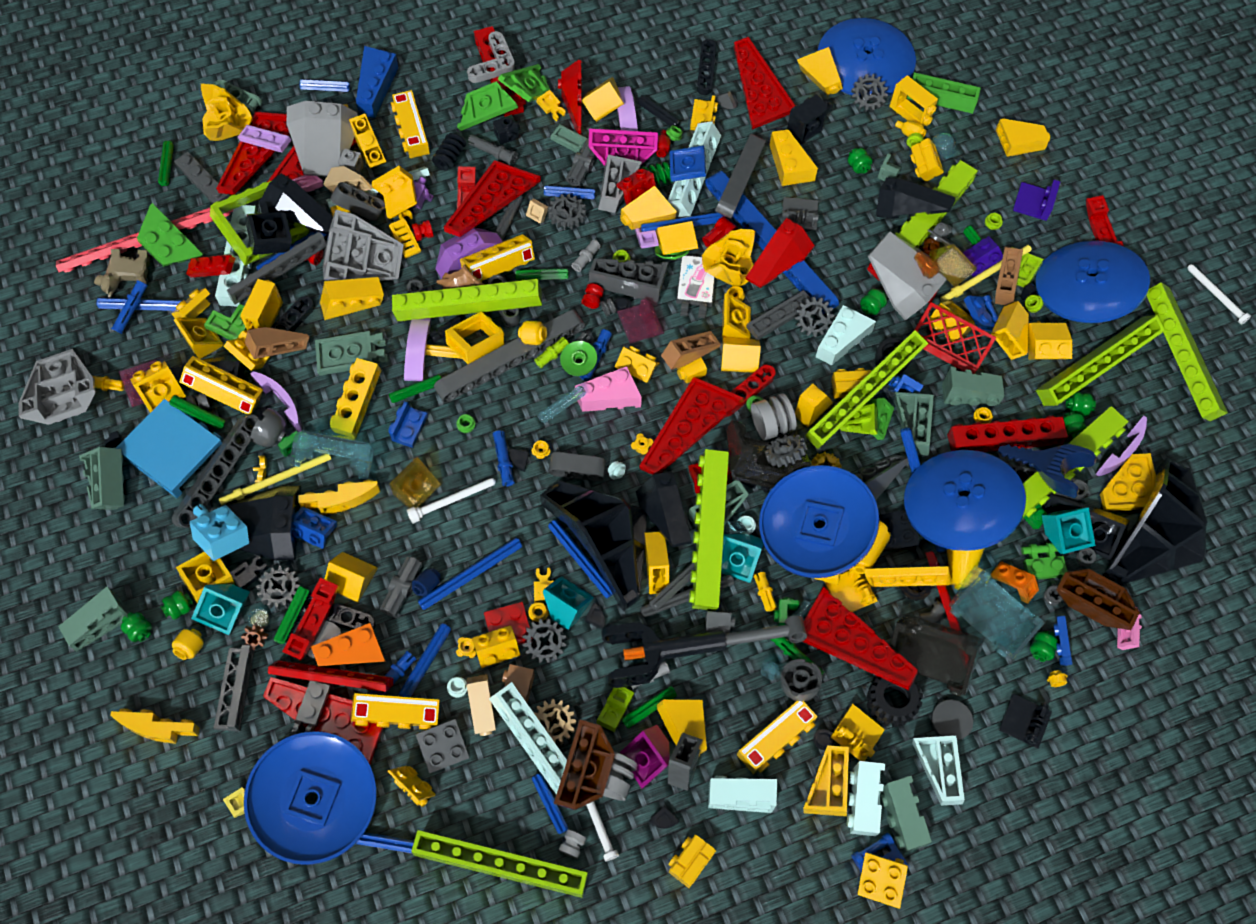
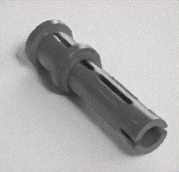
(499, 152)

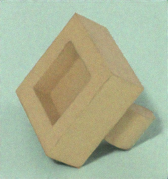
(537, 211)

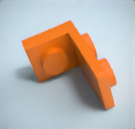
(1017, 578)

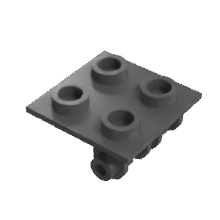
(801, 212)
(941, 233)
(442, 746)

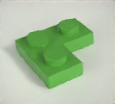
(225, 326)

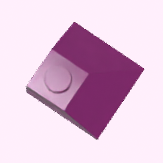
(650, 753)

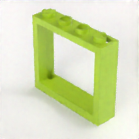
(235, 201)

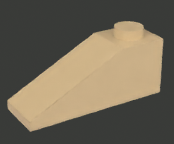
(345, 175)

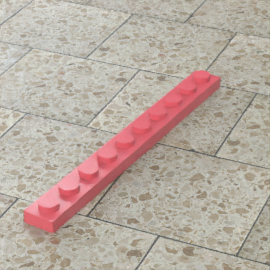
(103, 251)

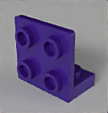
(1036, 200)

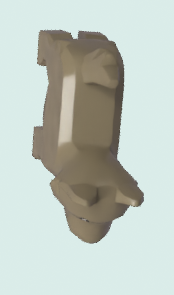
(123, 269)

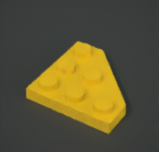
(1130, 485)

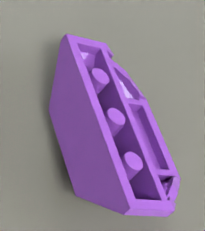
(463, 246)

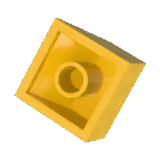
(951, 322)
(1049, 341)

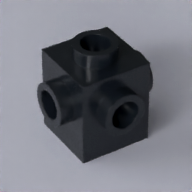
(506, 129)

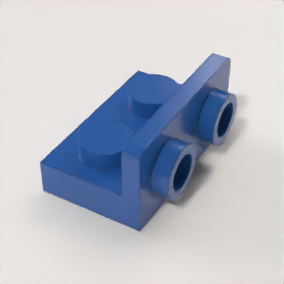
(904, 382)
(407, 425)
(312, 527)

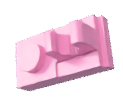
(309, 182)
(1129, 638)

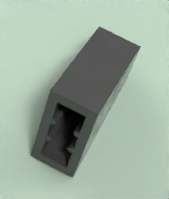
(684, 761)

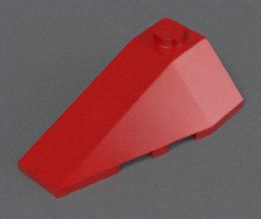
(572, 93)
(785, 249)

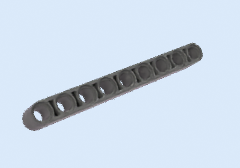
(505, 358)

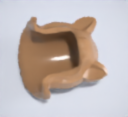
(459, 279)

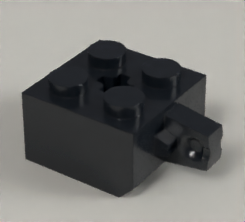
(808, 118)
(268, 231)

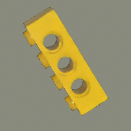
(358, 407)

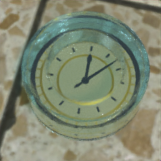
(260, 616)

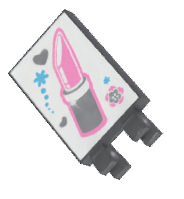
(694, 286)

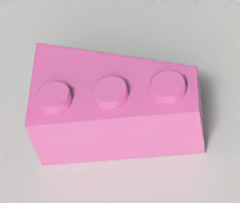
(610, 391)

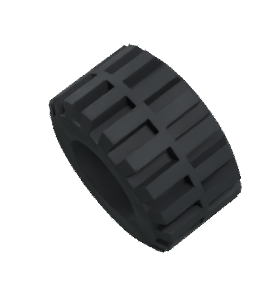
(888, 713)

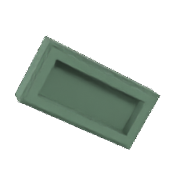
(568, 138)

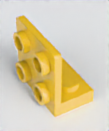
(397, 189)

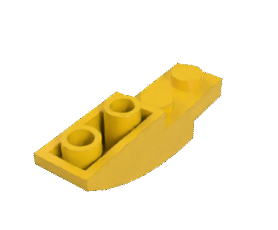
(347, 497)
(148, 725)

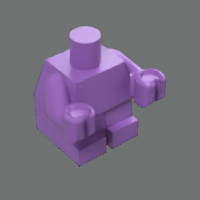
(422, 192)

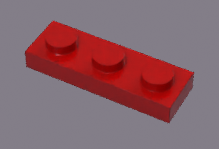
(210, 266)

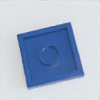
(687, 163)

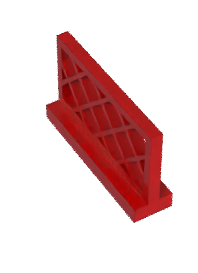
(948, 355)

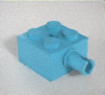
(218, 531)

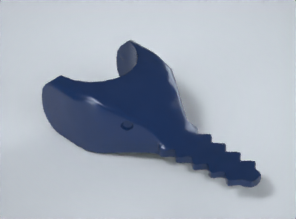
(1053, 464)

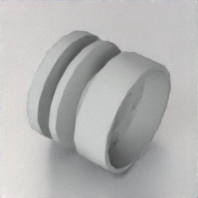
(773, 416)
(621, 769)

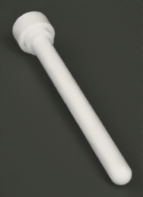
(416, 513)

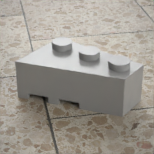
(614, 171)

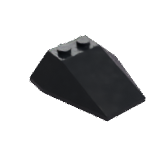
(269, 522)

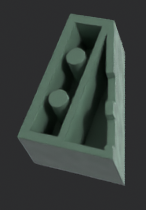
(972, 388)
(916, 413)
(105, 477)
(735, 497)
(93, 619)
(904, 815)

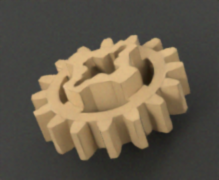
(561, 725)

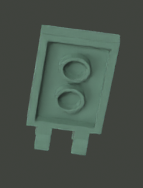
(339, 352)

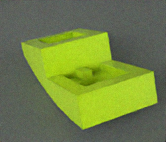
(615, 708)

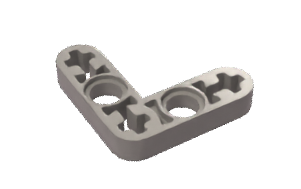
(497, 63)

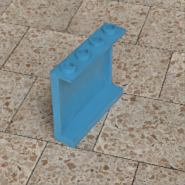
(169, 446)

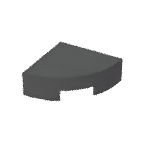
(726, 100)

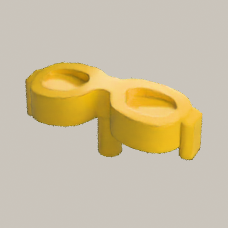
(262, 469)

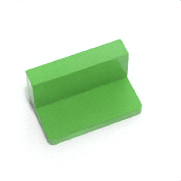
(884, 415)

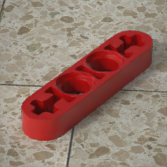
(755, 377)

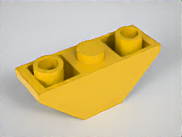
(367, 141)

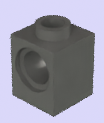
(719, 621)

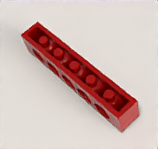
(482, 43)
(1054, 427)

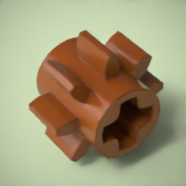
(252, 631)

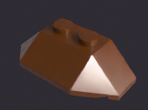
(1098, 598)
(586, 767)

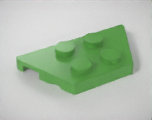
(526, 82)
(484, 105)
(164, 239)

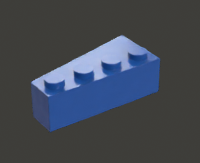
(375, 78)

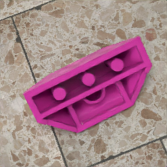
(624, 144)

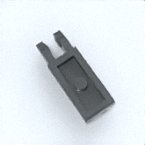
(311, 706)

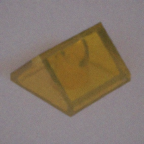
(952, 264)
(414, 484)

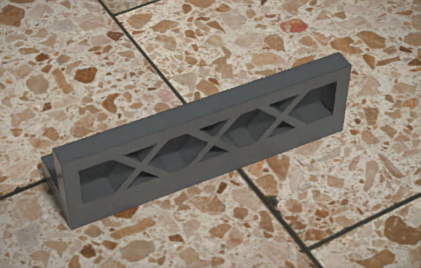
(239, 689)

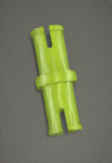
(551, 352)

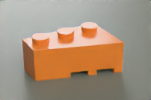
(349, 648)

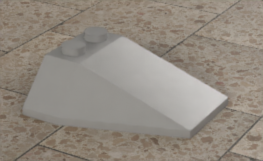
(319, 134)
(359, 250)
(901, 275)
(57, 389)

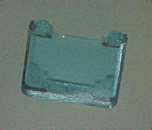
(310, 440)
(994, 613)

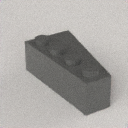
(629, 278)

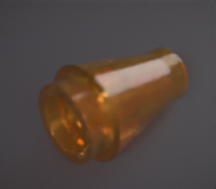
(927, 266)

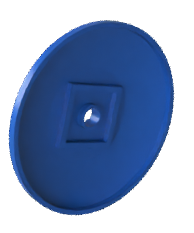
(890, 56)
(1114, 292)
(816, 495)
(961, 522)
(278, 793)

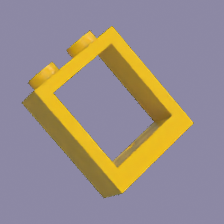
(906, 109)
(262, 305)
(479, 321)

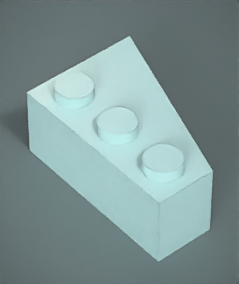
(843, 334)
(942, 765)
(742, 794)
(865, 798)

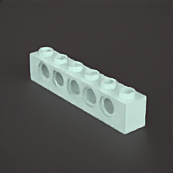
(685, 192)
(226, 281)
(530, 734)

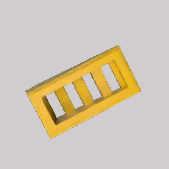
(399, 228)

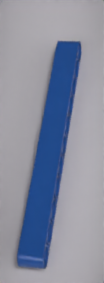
(750, 218)

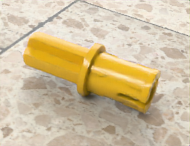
(106, 383)
(765, 591)

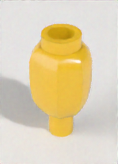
(911, 127)

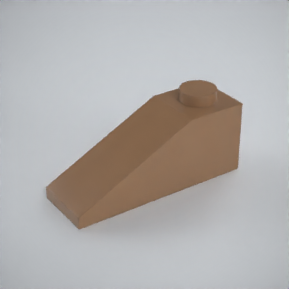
(1008, 276)
(271, 341)
(688, 349)
(521, 678)

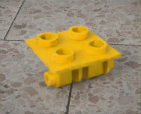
(852, 591)
(858, 733)
(408, 780)
(883, 879)

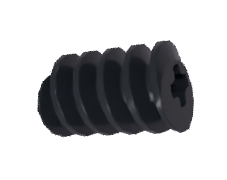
(448, 151)

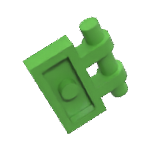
(1044, 567)

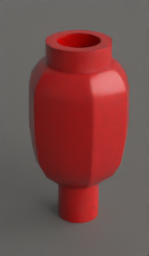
(663, 144)

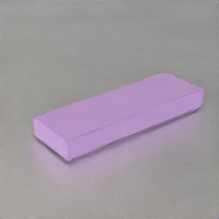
(264, 138)

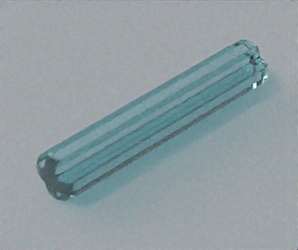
(562, 404)

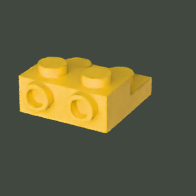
(156, 385)

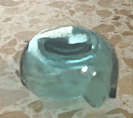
(945, 144)

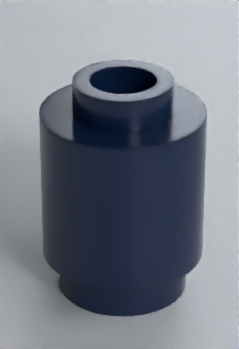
(426, 582)

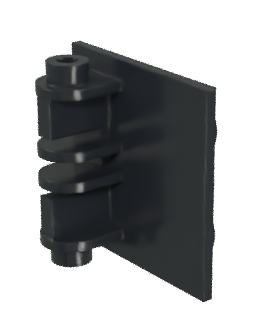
(901, 531)
(1026, 720)

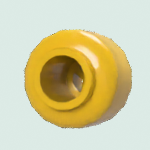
(532, 332)
(187, 644)

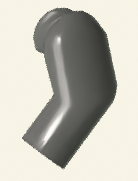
(935, 614)

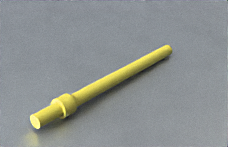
(958, 290)
(238, 494)

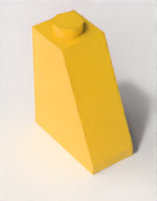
(821, 70)
(1021, 137)
(646, 209)
(1012, 330)
(812, 405)
(656, 562)
(684, 717)

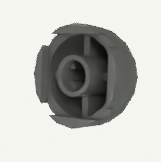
(269, 429)
(801, 680)

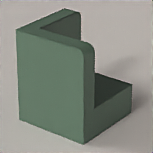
(888, 170)

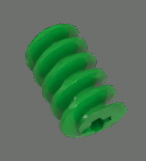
(660, 172)

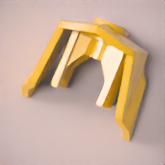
(224, 114)
(730, 256)

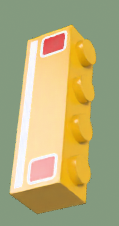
(410, 124)
(499, 257)
(221, 385)
(394, 710)
(777, 736)

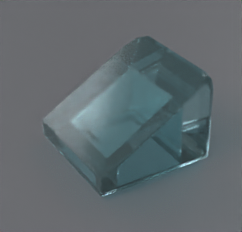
(734, 527)

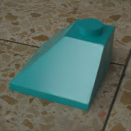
(1069, 529)
(740, 555)
(566, 602)
(220, 606)

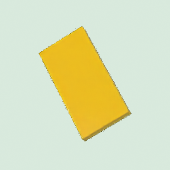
(908, 576)

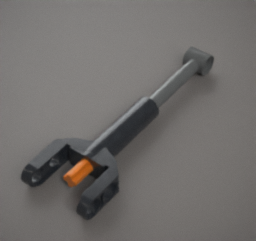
(657, 650)

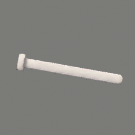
(1220, 295)
(610, 853)

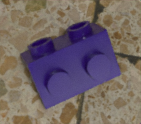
(984, 255)

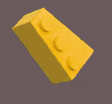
(790, 159)
(350, 296)
(830, 785)

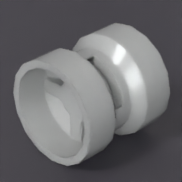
(572, 845)

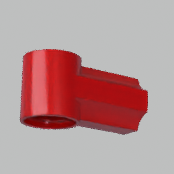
(721, 228)

